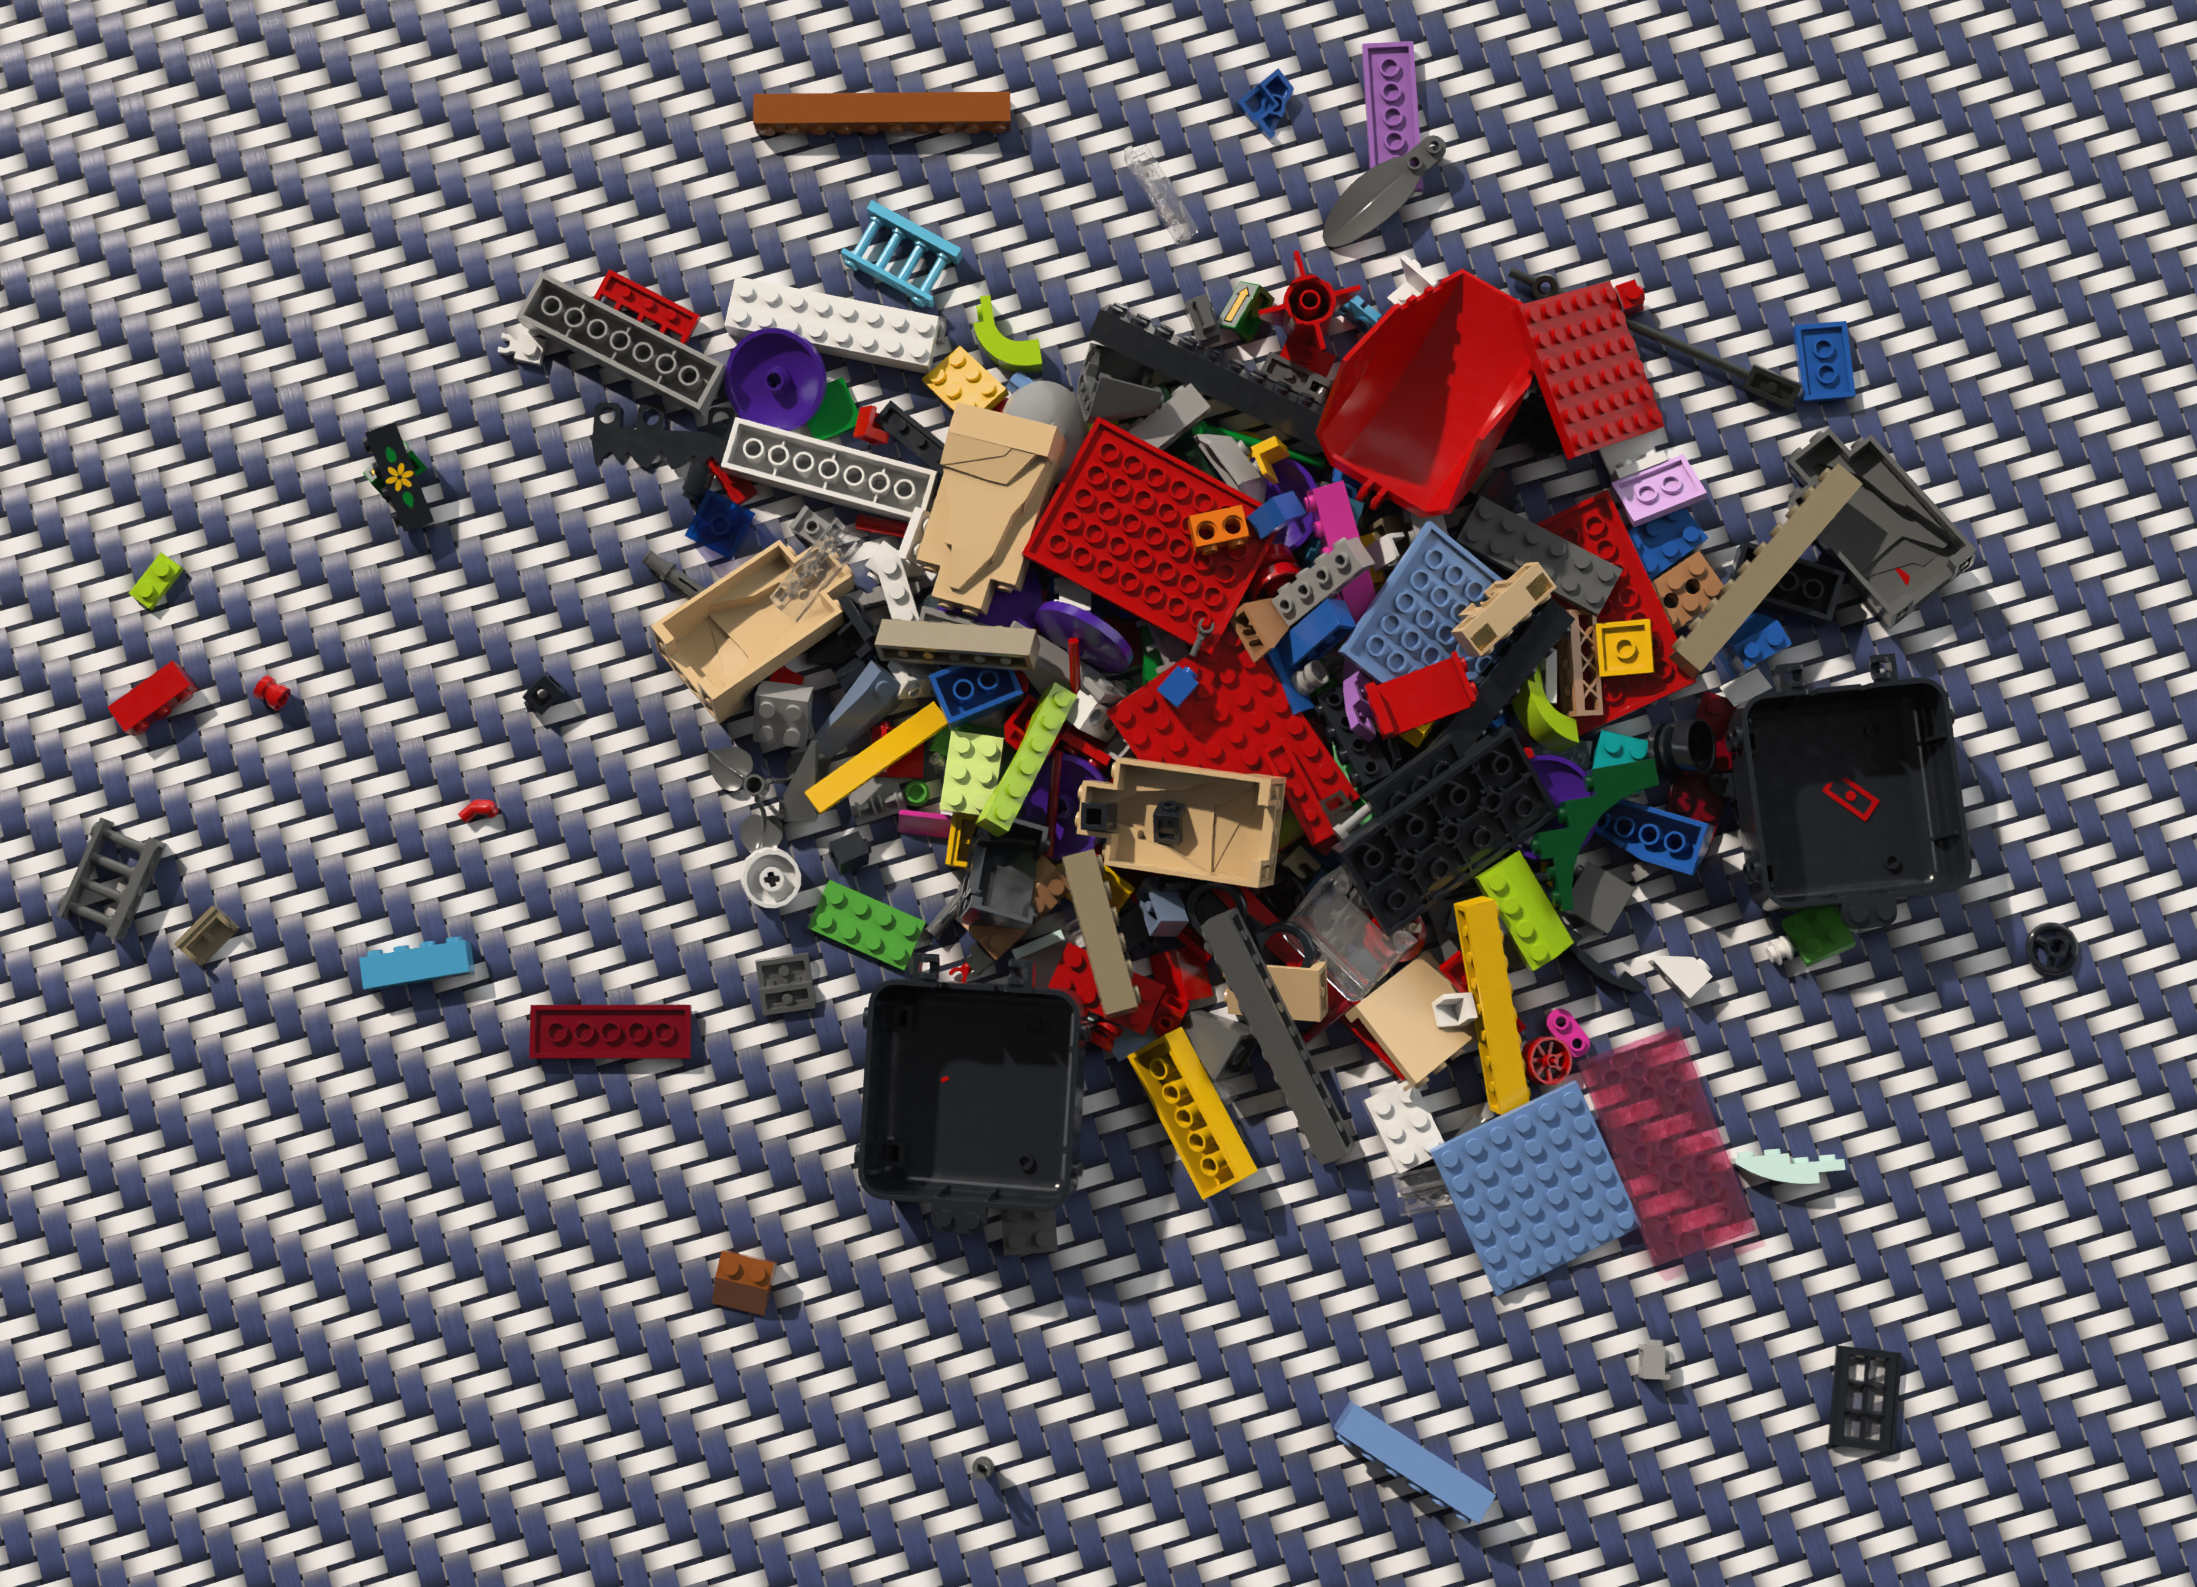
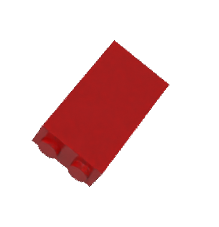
(1421, 696)

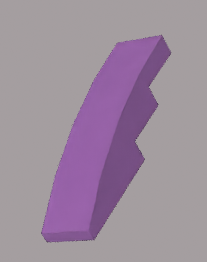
(1356, 703)

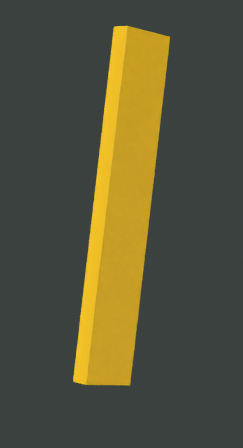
(876, 758)

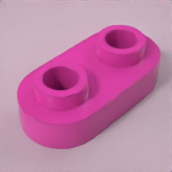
(1569, 1032)

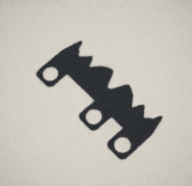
(648, 440)

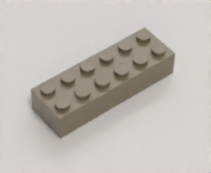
(1100, 935)

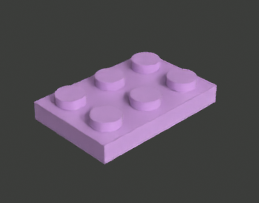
(1658, 490)

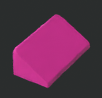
(924, 823)

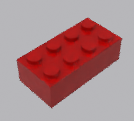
(1076, 974)

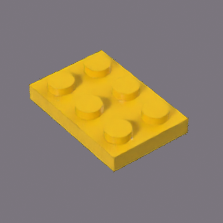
(964, 381)

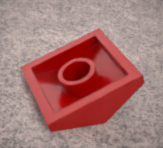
(1182, 974)

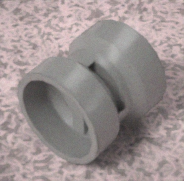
(1311, 676)

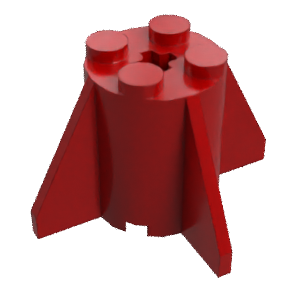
(1308, 306)

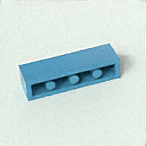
(417, 964)

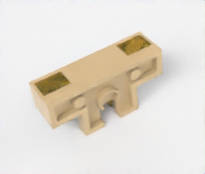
(1506, 605)

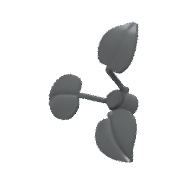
(730, 770)

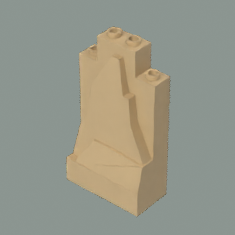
(988, 505)
(738, 636)
(1226, 826)

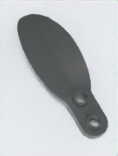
(1379, 193)

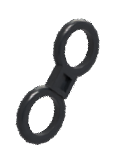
(1258, 930)

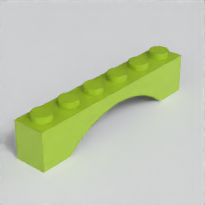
(1015, 784)

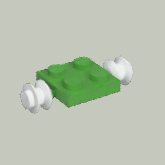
(1814, 935)

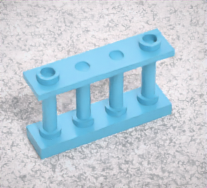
(902, 229)

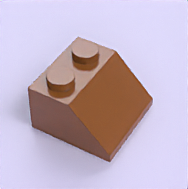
(743, 1282)

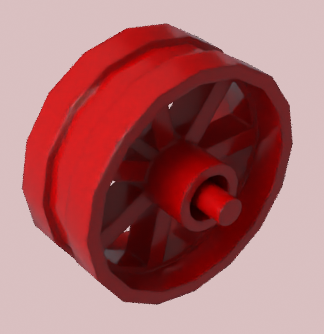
(1546, 1060)

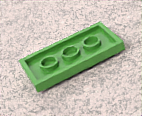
(867, 925)

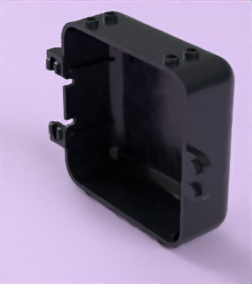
(1808, 847)
(1004, 1120)

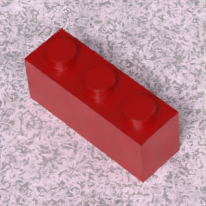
(153, 699)

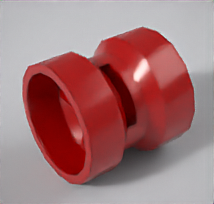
(274, 694)
(1110, 1030)

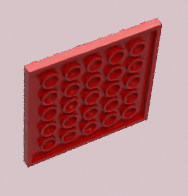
(1588, 368)

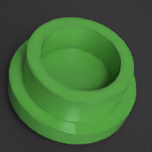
(916, 793)

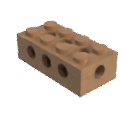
(1686, 606)

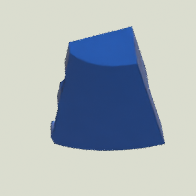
(1267, 102)

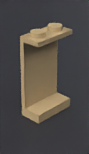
(1300, 988)

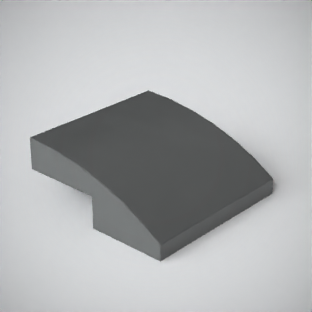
(785, 983)

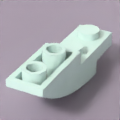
(1777, 1166)

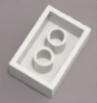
(1403, 1126)

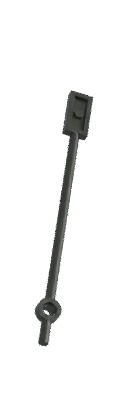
(1757, 380)

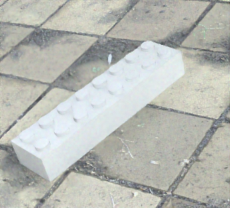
(836, 324)
(827, 471)

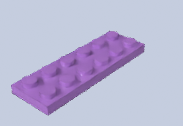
(1390, 101)

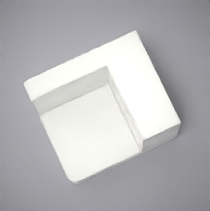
(1385, 552)
(1454, 1010)

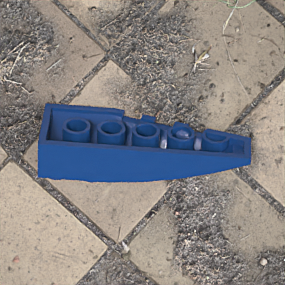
(1656, 835)

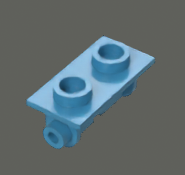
(1361, 318)

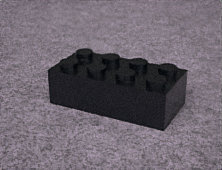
(1803, 593)

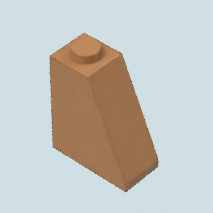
(1259, 627)

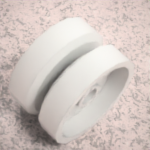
(775, 892)

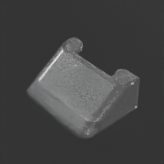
(1346, 938)

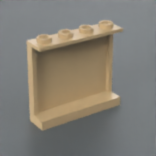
(1404, 1021)

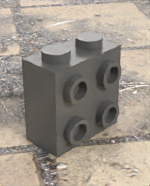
(1598, 897)

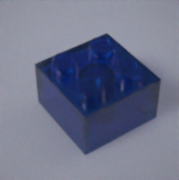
(721, 525)

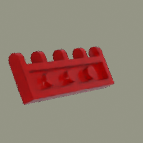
(648, 305)

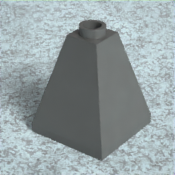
(1219, 1042)

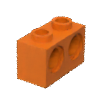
(1216, 522)

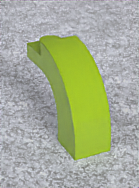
(1001, 350)
(1541, 719)

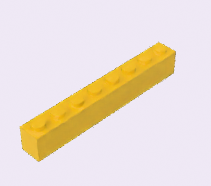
(1492, 991)

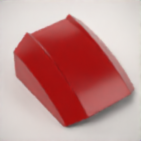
(1019, 721)

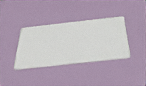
(1745, 687)

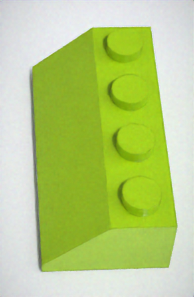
(1524, 911)

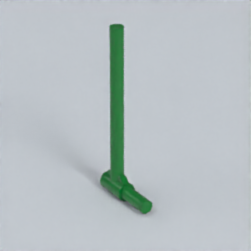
(1205, 428)

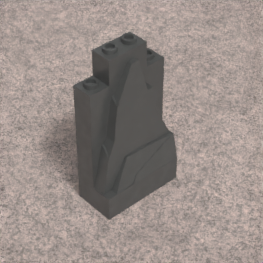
(1883, 527)

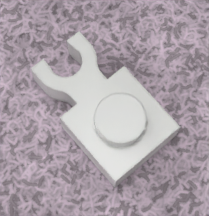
(526, 349)

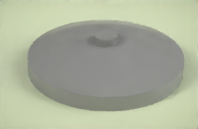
(1054, 406)

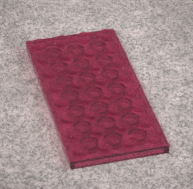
(1666, 1146)

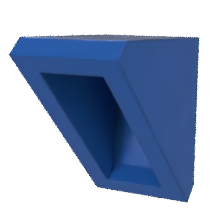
(1276, 514)

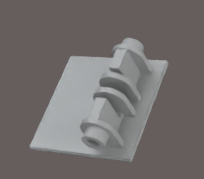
(876, 800)

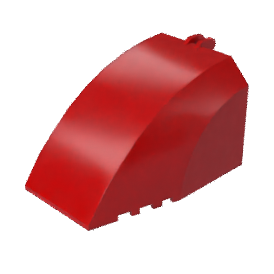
(1428, 396)

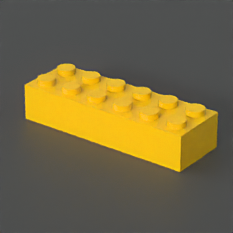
(1192, 1113)

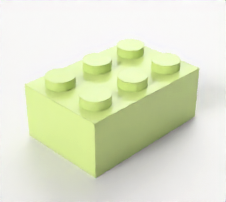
(971, 772)

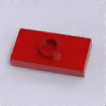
(1307, 356)

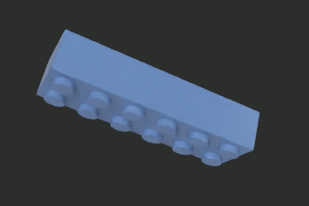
(1415, 1462)

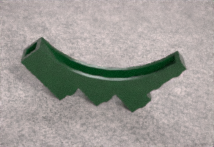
(1562, 846)

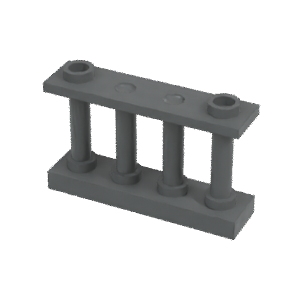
(127, 900)

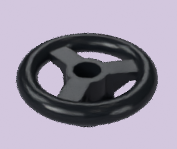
(1286, 891)
(2061, 944)

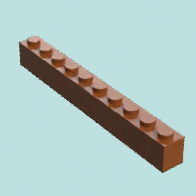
(882, 112)

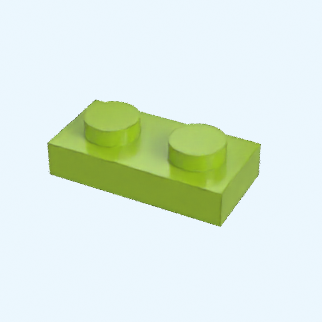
(156, 581)

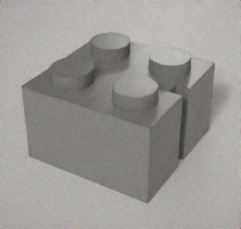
(782, 713)

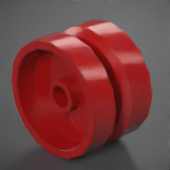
(1275, 571)

